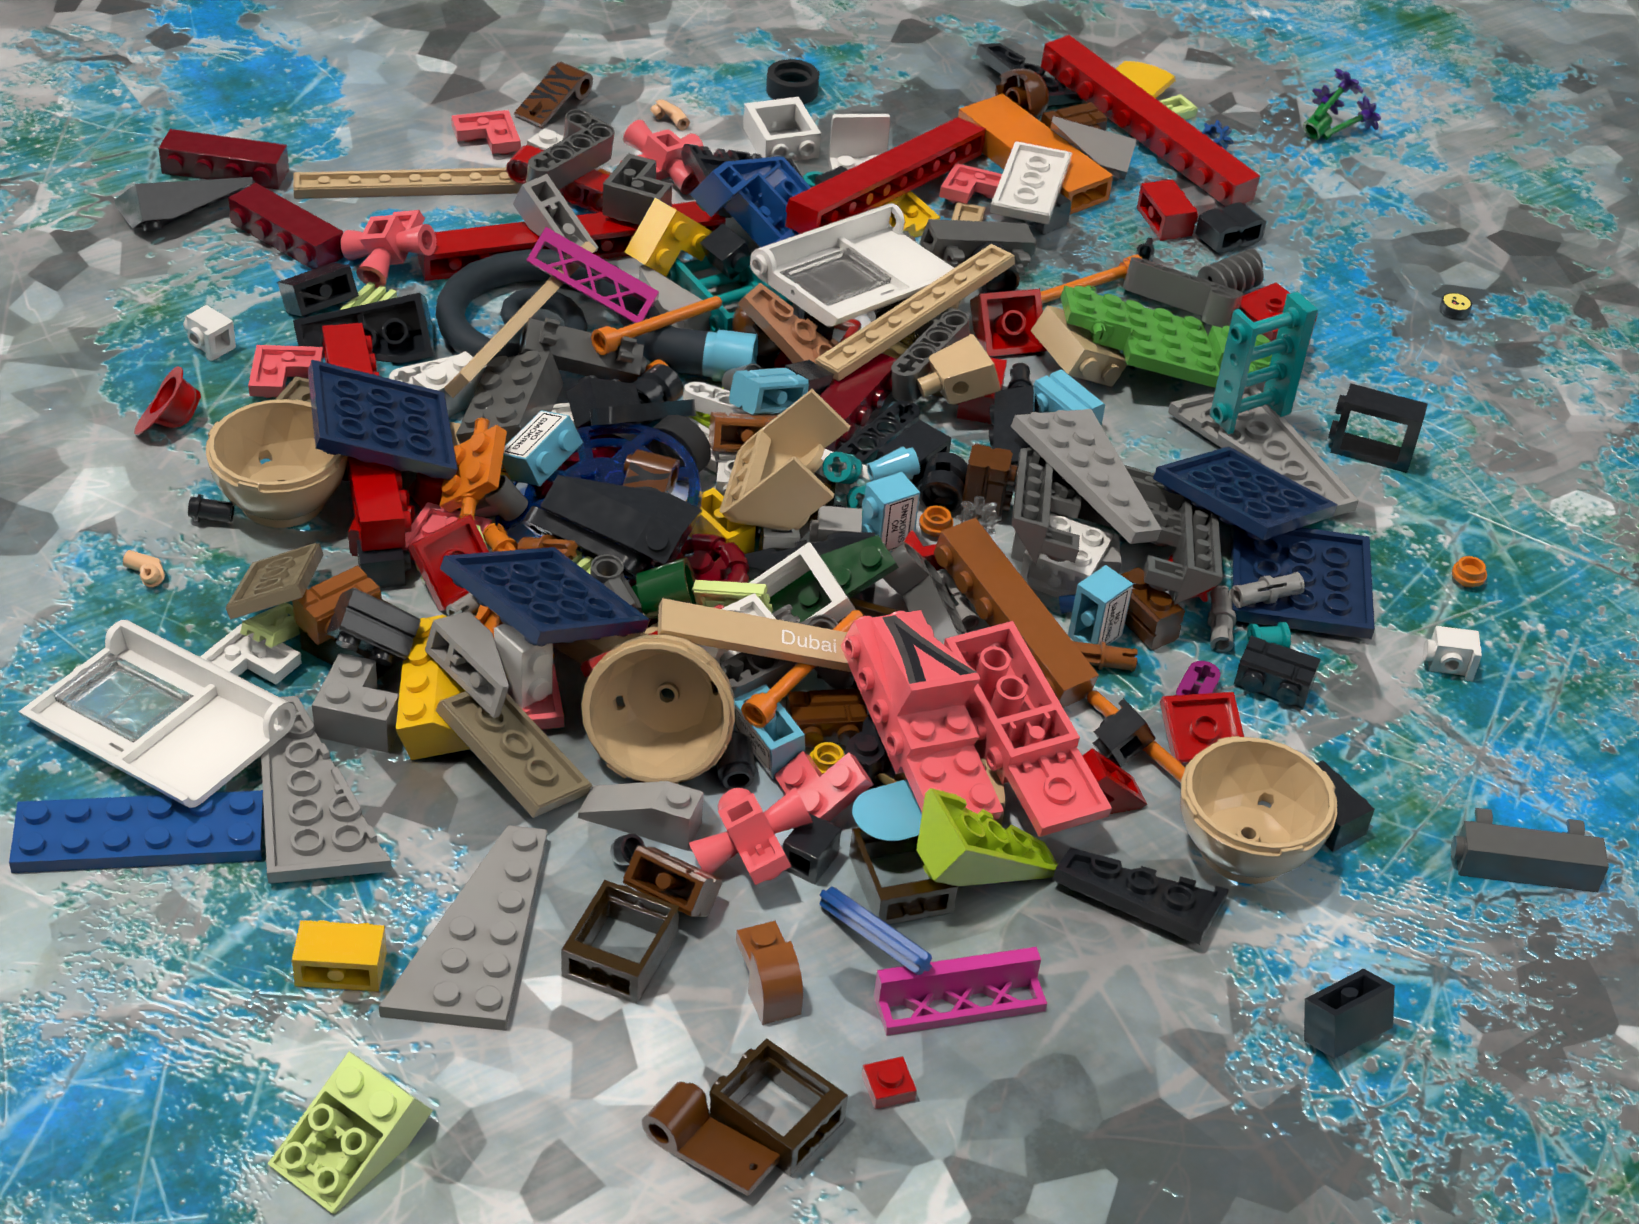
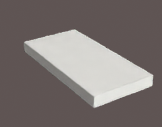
(1031, 182)

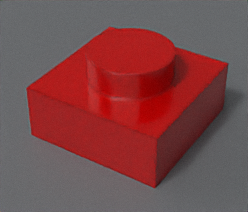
(889, 1082)

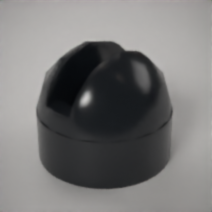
(624, 847)

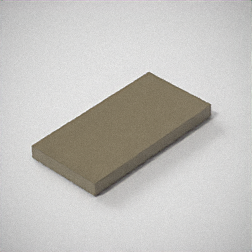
(275, 580)
(516, 753)

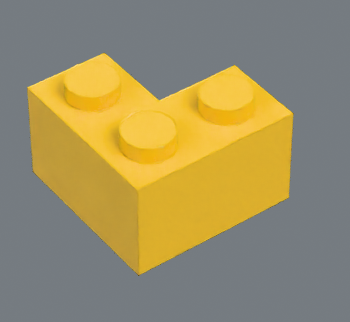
(664, 235)

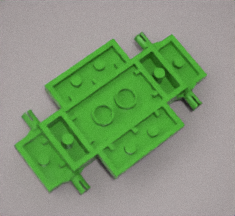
(1152, 337)

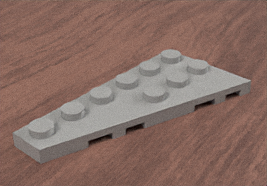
(1271, 442)
(1087, 460)
(311, 813)
(475, 951)

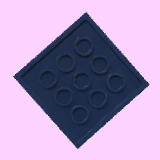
(381, 420)
(1244, 493)
(1334, 575)
(544, 595)

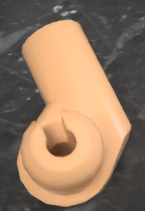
(673, 112)
(150, 568)

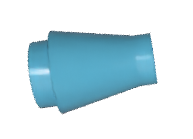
(898, 461)

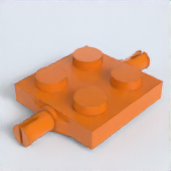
(478, 469)

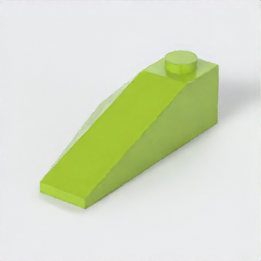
(974, 848)

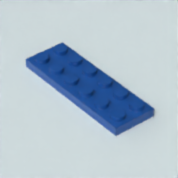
(136, 832)

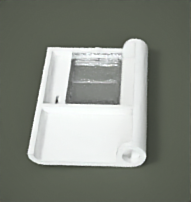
(848, 266)
(162, 714)

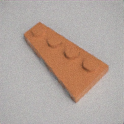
(791, 334)

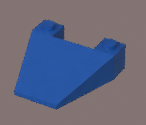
(754, 195)

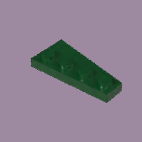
(853, 568)

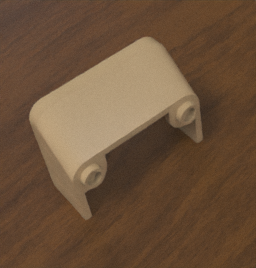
(776, 467)

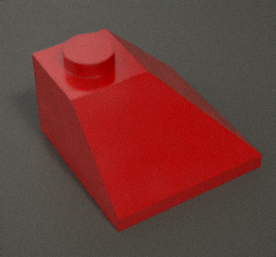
(1006, 320)

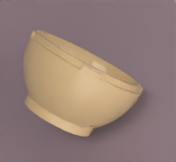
(296, 479)
(653, 734)
(1237, 833)

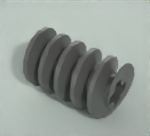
(1237, 271)

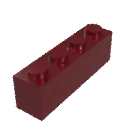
(223, 158)
(285, 226)
(859, 394)

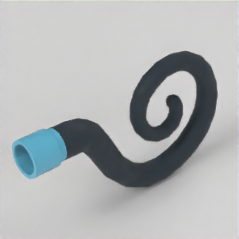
(681, 349)

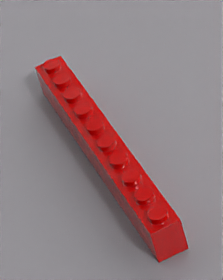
(1150, 121)
(886, 176)
(463, 246)
(374, 487)

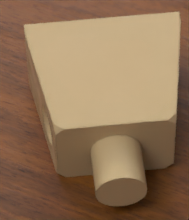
(960, 372)

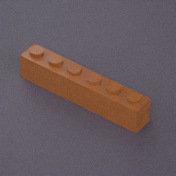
(1003, 597)

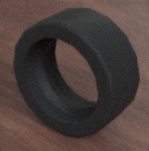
(795, 71)
(688, 435)

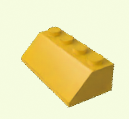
(421, 689)

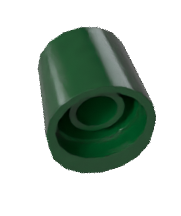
(668, 581)

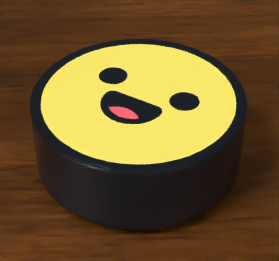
(1455, 306)

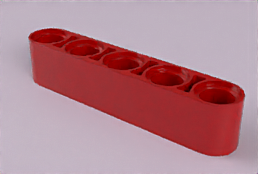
(583, 192)

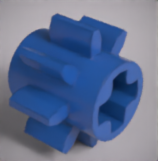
(1213, 130)

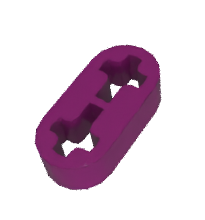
(1194, 672)

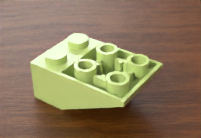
(349, 1133)

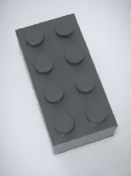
(513, 393)

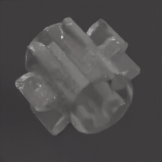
(987, 512)

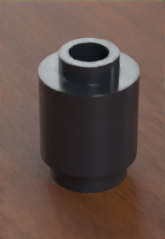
(737, 763)

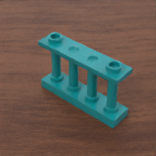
(720, 318)
(1285, 368)

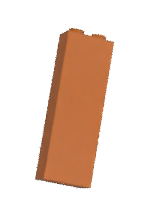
(1007, 122)

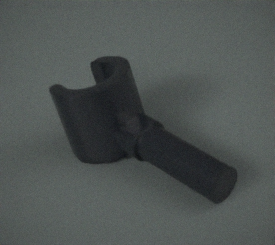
(1146, 249)

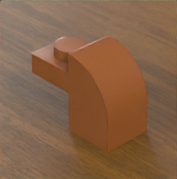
(774, 972)

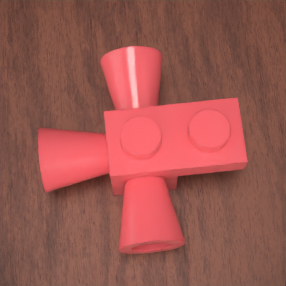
(666, 150)
(387, 243)
(752, 834)

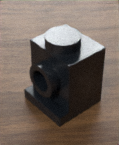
(1123, 734)

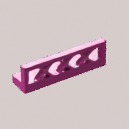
(599, 267)
(956, 982)

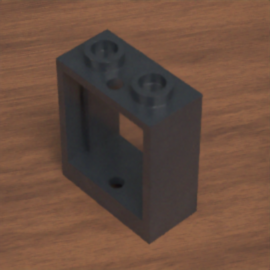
(1382, 406)

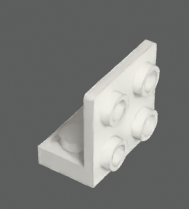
(857, 138)
(1063, 577)

